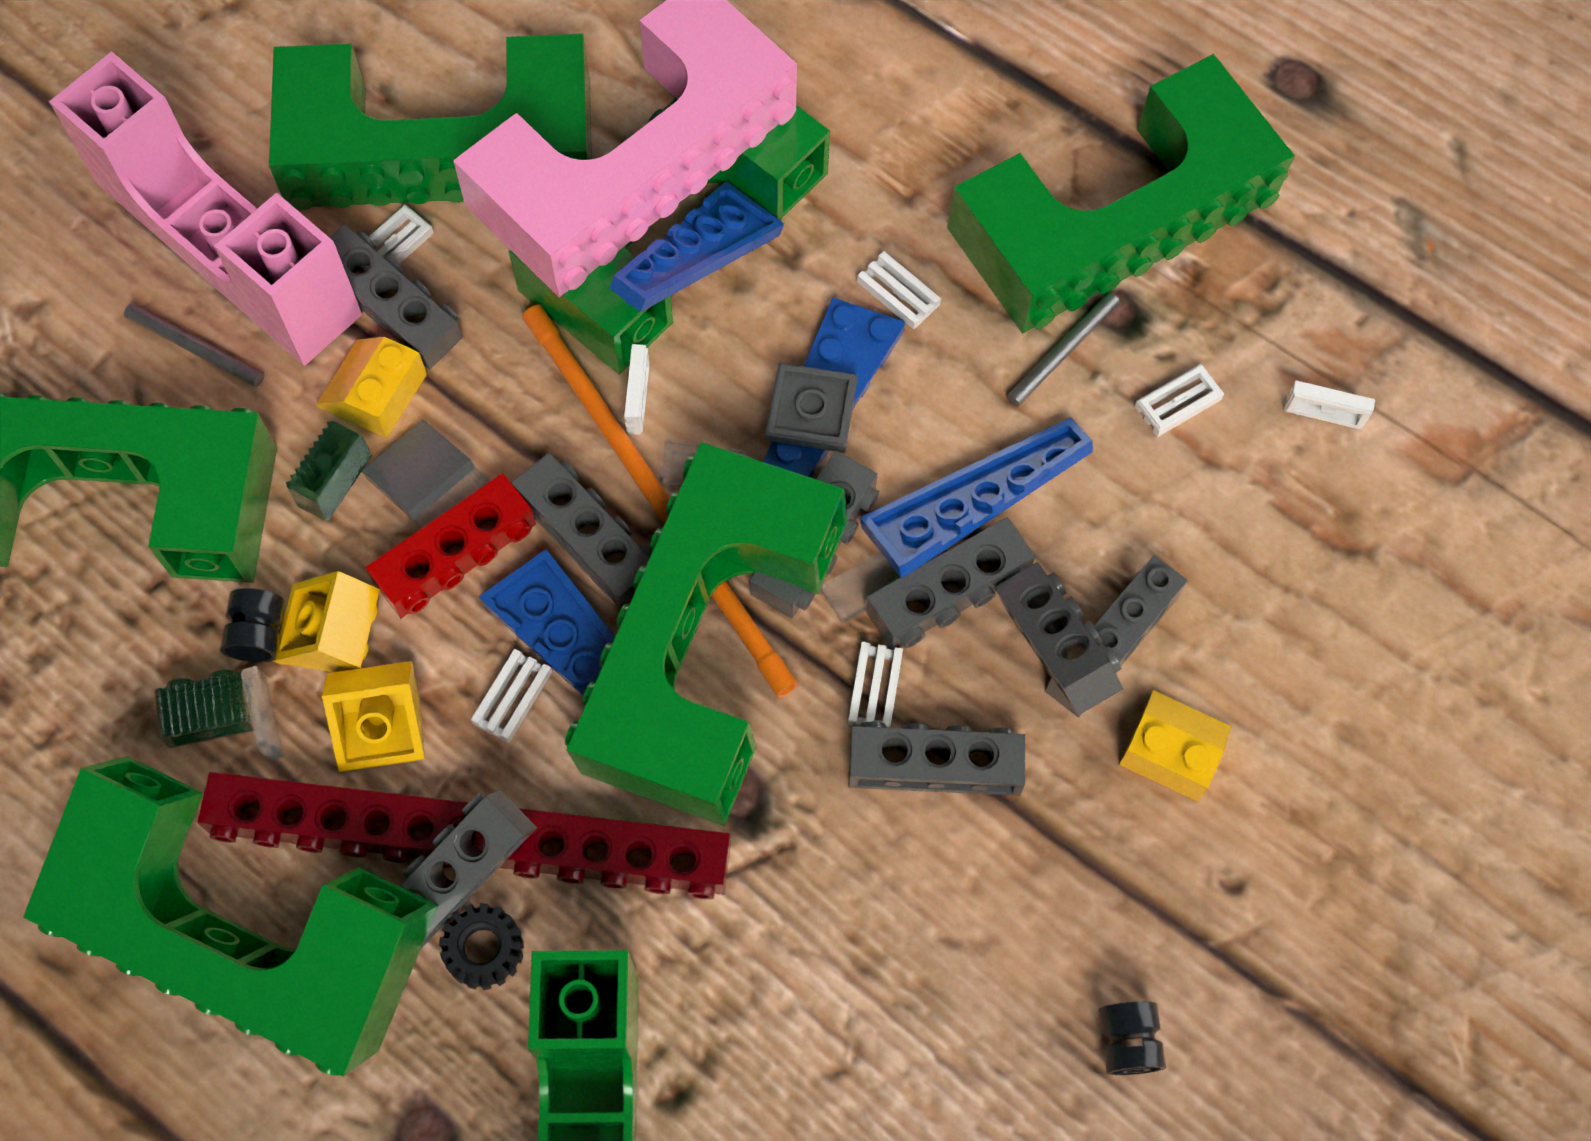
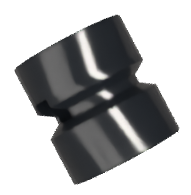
(252, 625)
(1129, 1022)

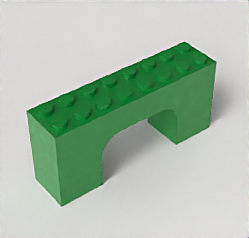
(339, 157)
(771, 174)
(1056, 257)
(207, 464)
(721, 524)
(120, 897)
(585, 1044)

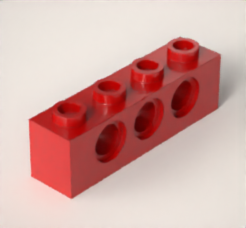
(460, 524)

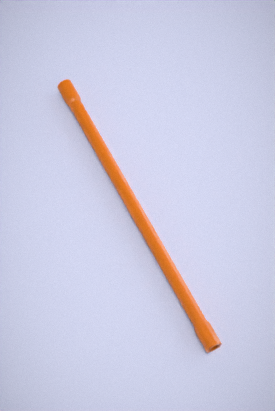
(548, 336)

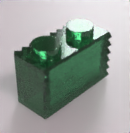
(329, 470)
(202, 709)

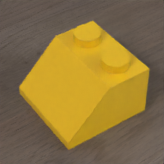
(374, 384)
(327, 623)
(374, 716)
(1176, 746)

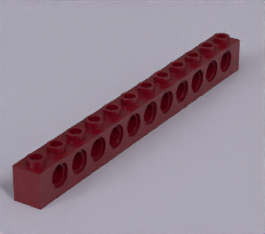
(229, 795)

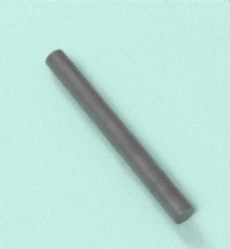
(193, 345)
(1063, 349)

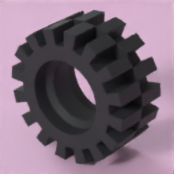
(462, 928)

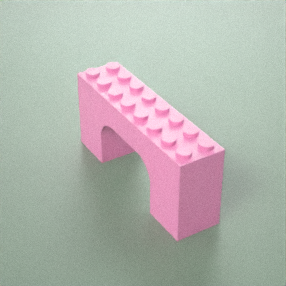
(576, 213)
(260, 258)

